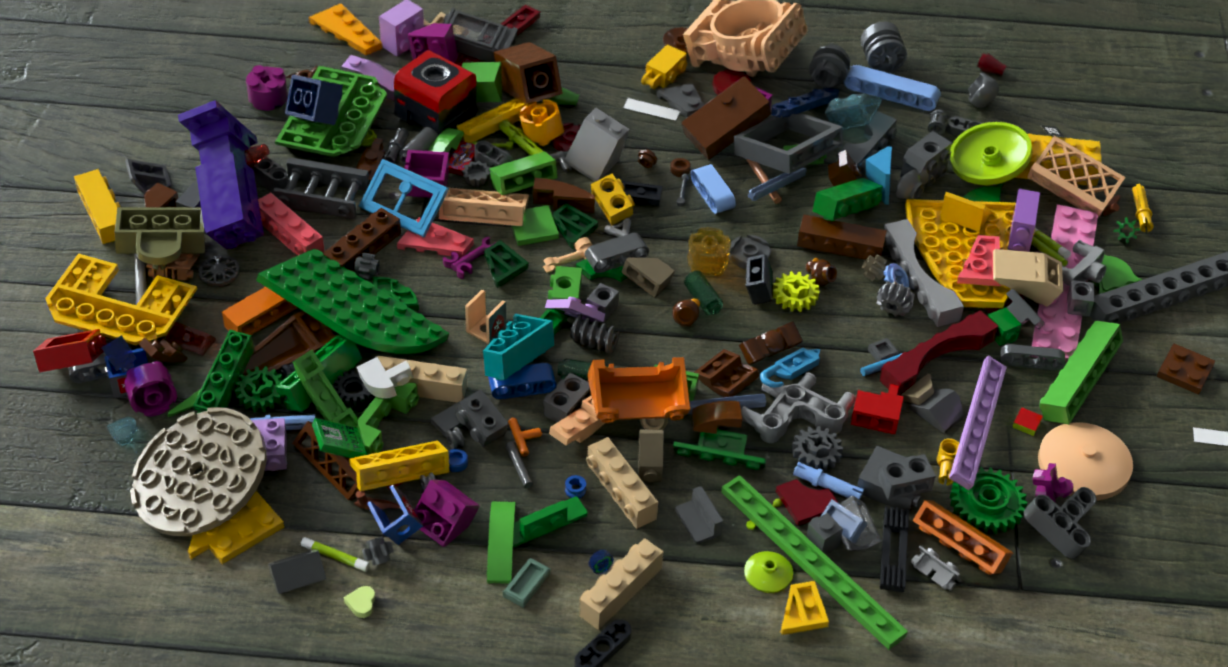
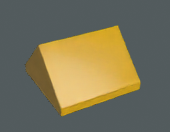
(964, 212)

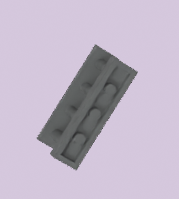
(327, 174)

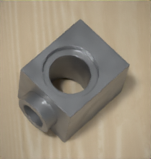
(1080, 298)
(605, 299)

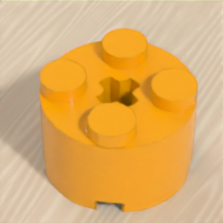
(541, 121)

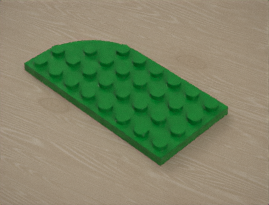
(351, 305)

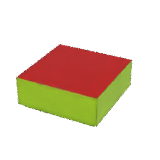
(1027, 421)

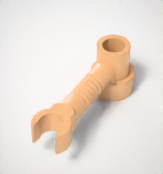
(581, 246)

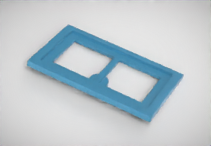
(409, 178)

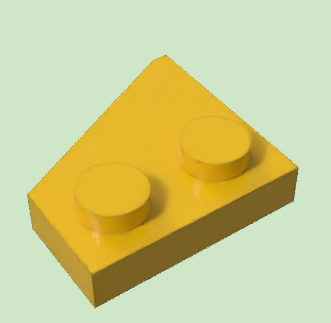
(804, 609)

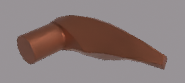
(1112, 206)
(362, 501)

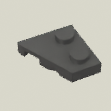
(682, 98)

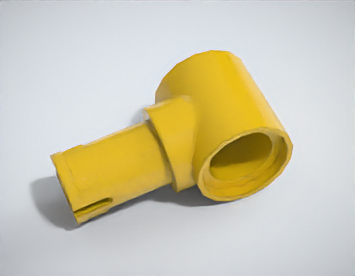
(946, 458)

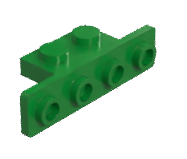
(723, 446)
(548, 520)

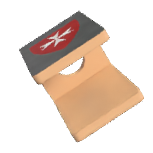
(476, 317)

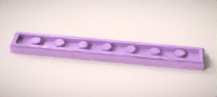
(978, 423)

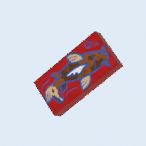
(462, 156)

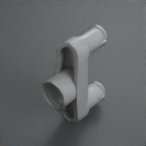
(1089, 267)

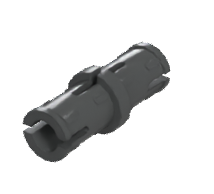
(396, 145)

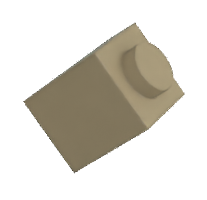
(648, 273)
(650, 455)

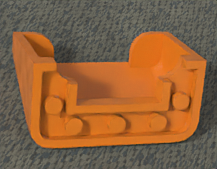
(639, 391)

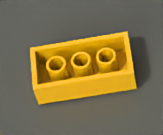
(1089, 147)

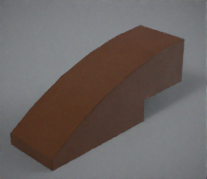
(558, 193)

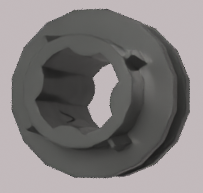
(829, 66)

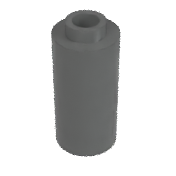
(420, 142)

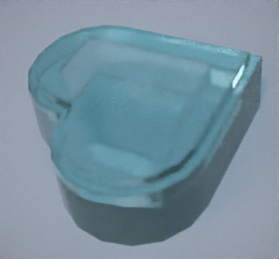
(122, 430)

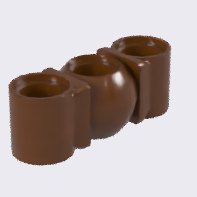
(770, 343)

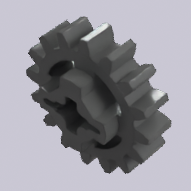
(817, 448)

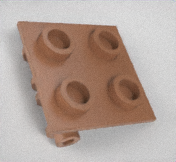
(180, 268)

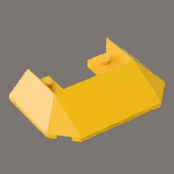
(79, 303)

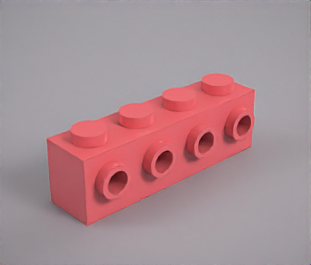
(288, 226)

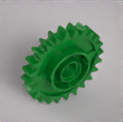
(991, 502)

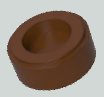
(679, 167)

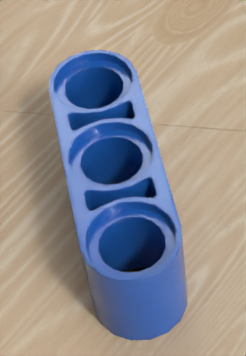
(528, 381)

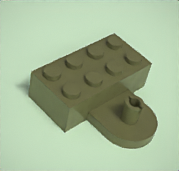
(159, 233)

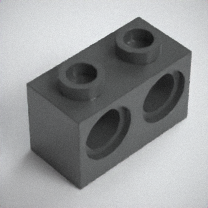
(566, 397)
(906, 477)

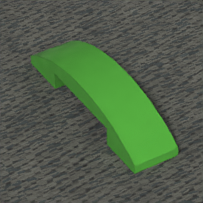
(321, 391)
(500, 542)

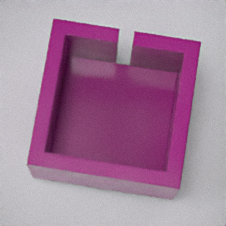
(430, 165)

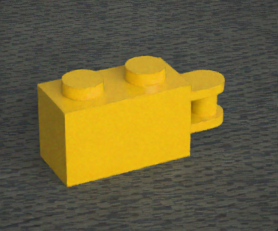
(664, 67)

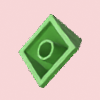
(488, 80)

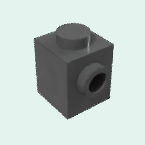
(824, 533)

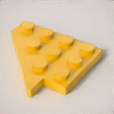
(242, 531)

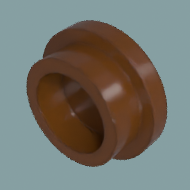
(647, 158)

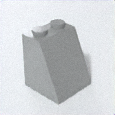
(597, 145)

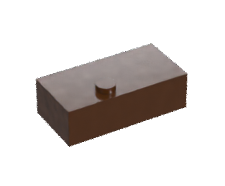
(725, 116)

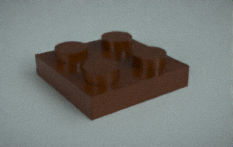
(1186, 368)

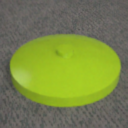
(991, 153)

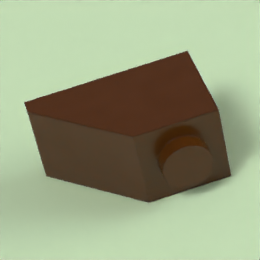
(160, 196)

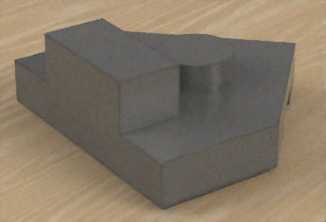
(1022, 310)

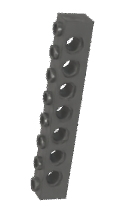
(1161, 290)

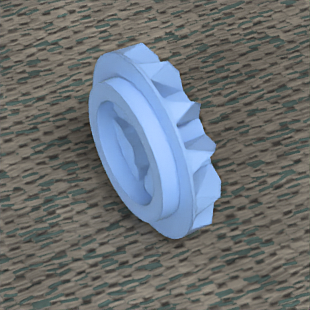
(895, 271)

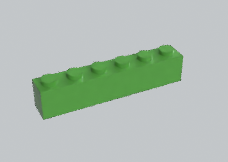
(1081, 372)

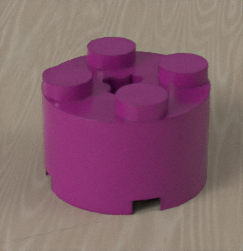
(266, 87)
(150, 389)

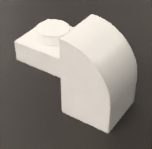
(382, 382)

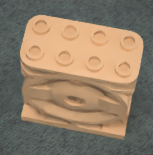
(746, 34)

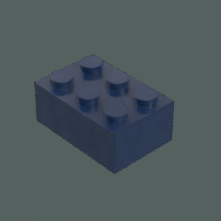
(314, 99)

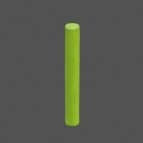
(1047, 250)

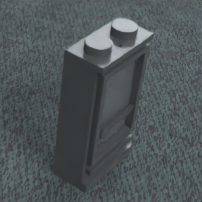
(479, 36)

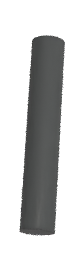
(519, 465)

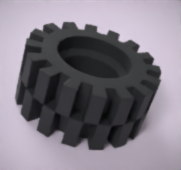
(349, 382)

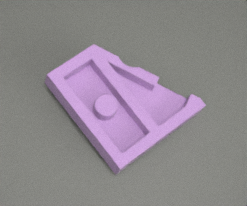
(573, 307)

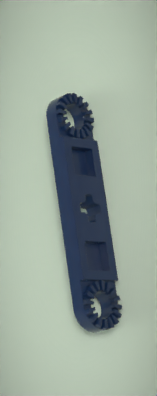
(805, 102)

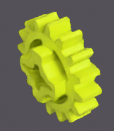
(795, 291)

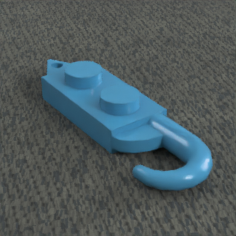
(791, 366)

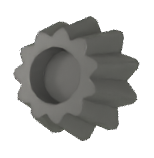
(476, 173)

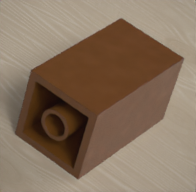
(529, 72)

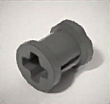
(932, 126)

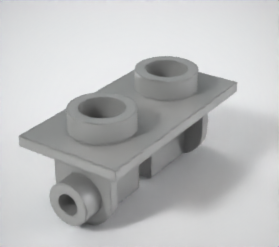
(930, 561)

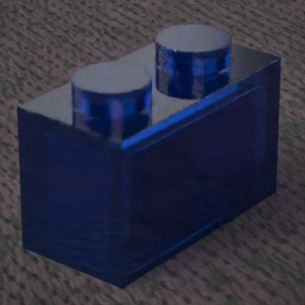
(119, 354)

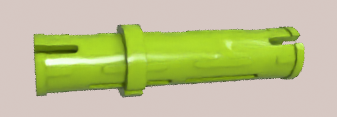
(517, 136)

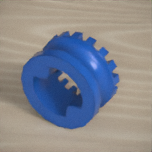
(575, 492)

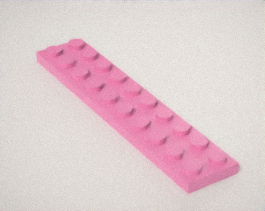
(1060, 328)

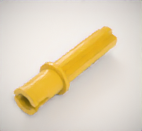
(1143, 212)

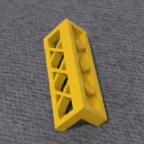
(489, 121)
(400, 465)

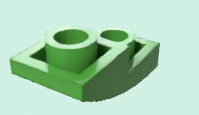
(447, 140)

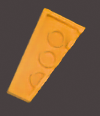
(346, 27)

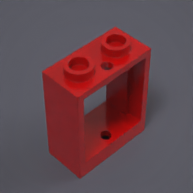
(69, 350)

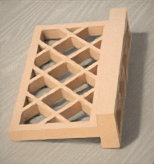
(1069, 191)
(484, 207)

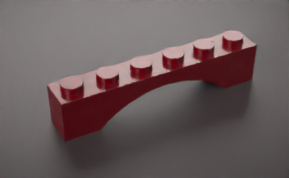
(969, 334)

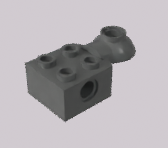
(923, 165)

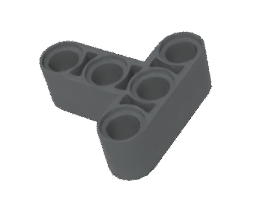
(1060, 523)

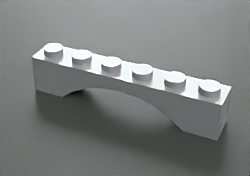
(940, 302)

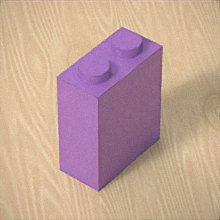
(1023, 220)

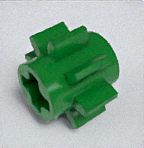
(1123, 234)

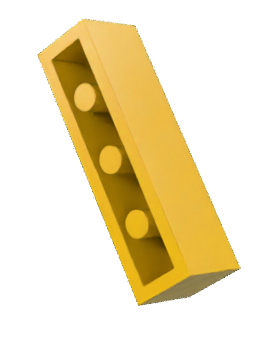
(98, 203)

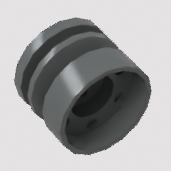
(883, 47)

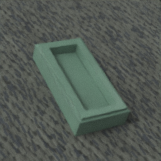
(526, 582)

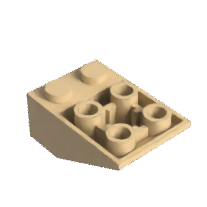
(1029, 274)

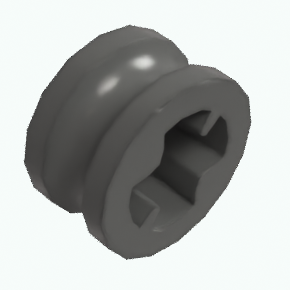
(455, 438)
(426, 479)

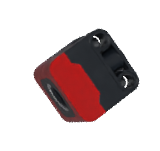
(434, 93)

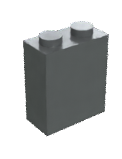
(872, 487)

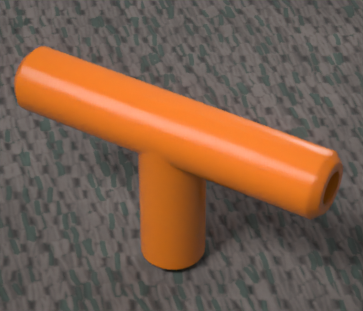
(521, 436)

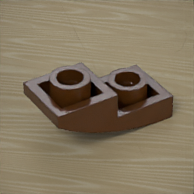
(164, 350)

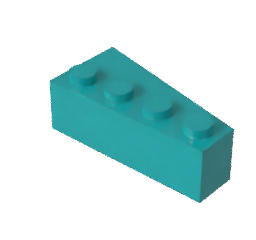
(517, 345)

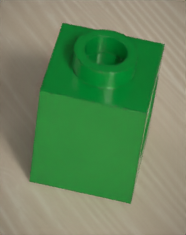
(1008, 327)

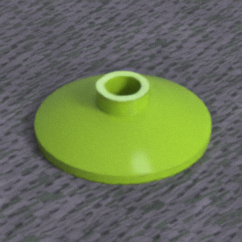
(768, 579)

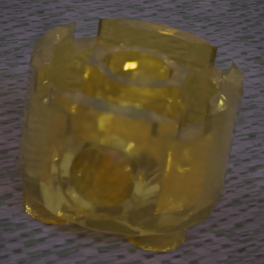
(708, 251)

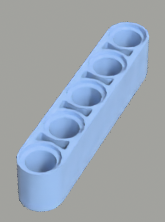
(892, 87)

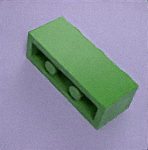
(522, 173)

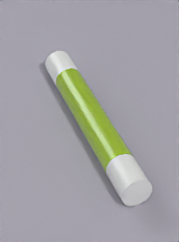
(1052, 244)
(335, 554)

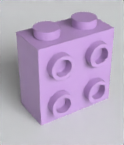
(275, 438)

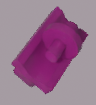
(1050, 485)

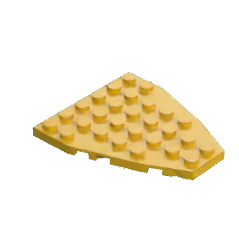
(948, 246)

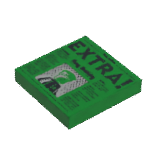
(338, 439)

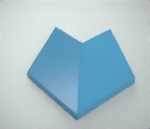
(879, 171)

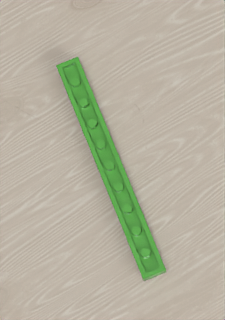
(815, 562)

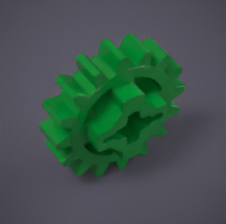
(257, 389)

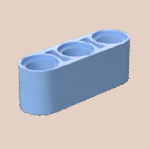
(713, 189)

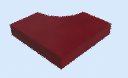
(802, 501)

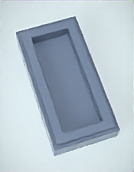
(851, 523)

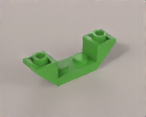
(369, 421)

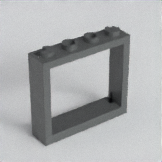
(824, 139)

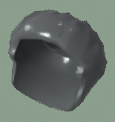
(983, 91)

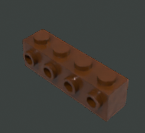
(366, 237)
(840, 237)

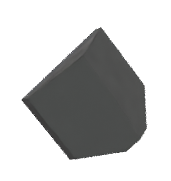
(146, 174)
(941, 409)

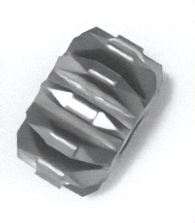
(895, 298)

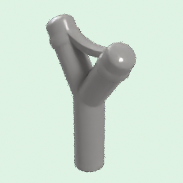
(613, 230)

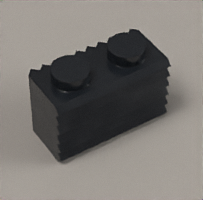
(759, 279)

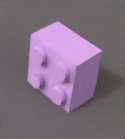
(397, 24)

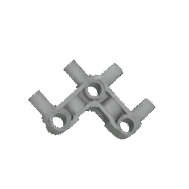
(798, 402)

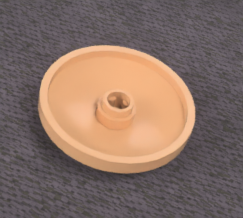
(1088, 458)

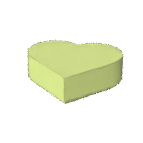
(361, 601)

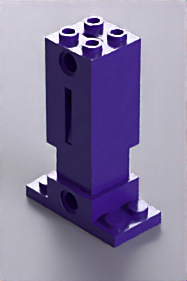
(224, 178)

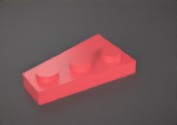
(437, 239)
(979, 265)

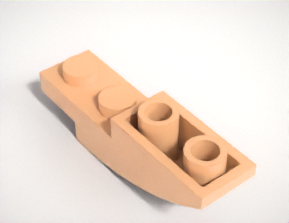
(577, 425)

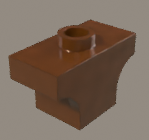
(844, 170)

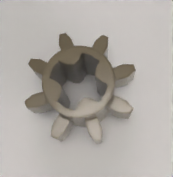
(874, 267)

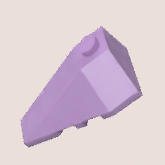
(366, 67)

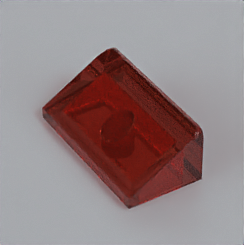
(190, 338)

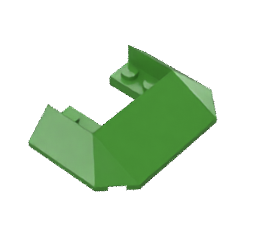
(357, 111)

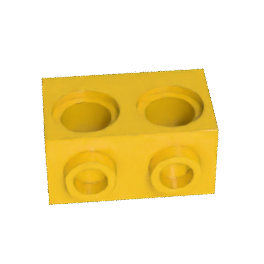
(608, 200)

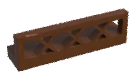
(343, 462)

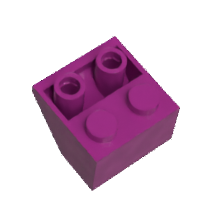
(436, 38)
(445, 511)

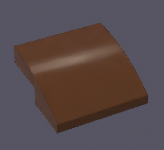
(726, 374)
(710, 415)

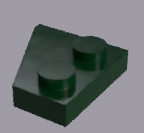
(573, 224)
(504, 263)

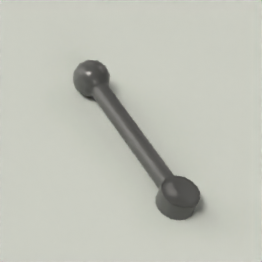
(681, 201)

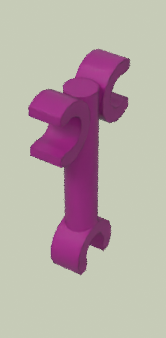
(464, 263)

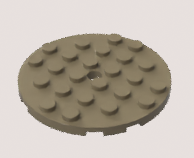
(189, 503)

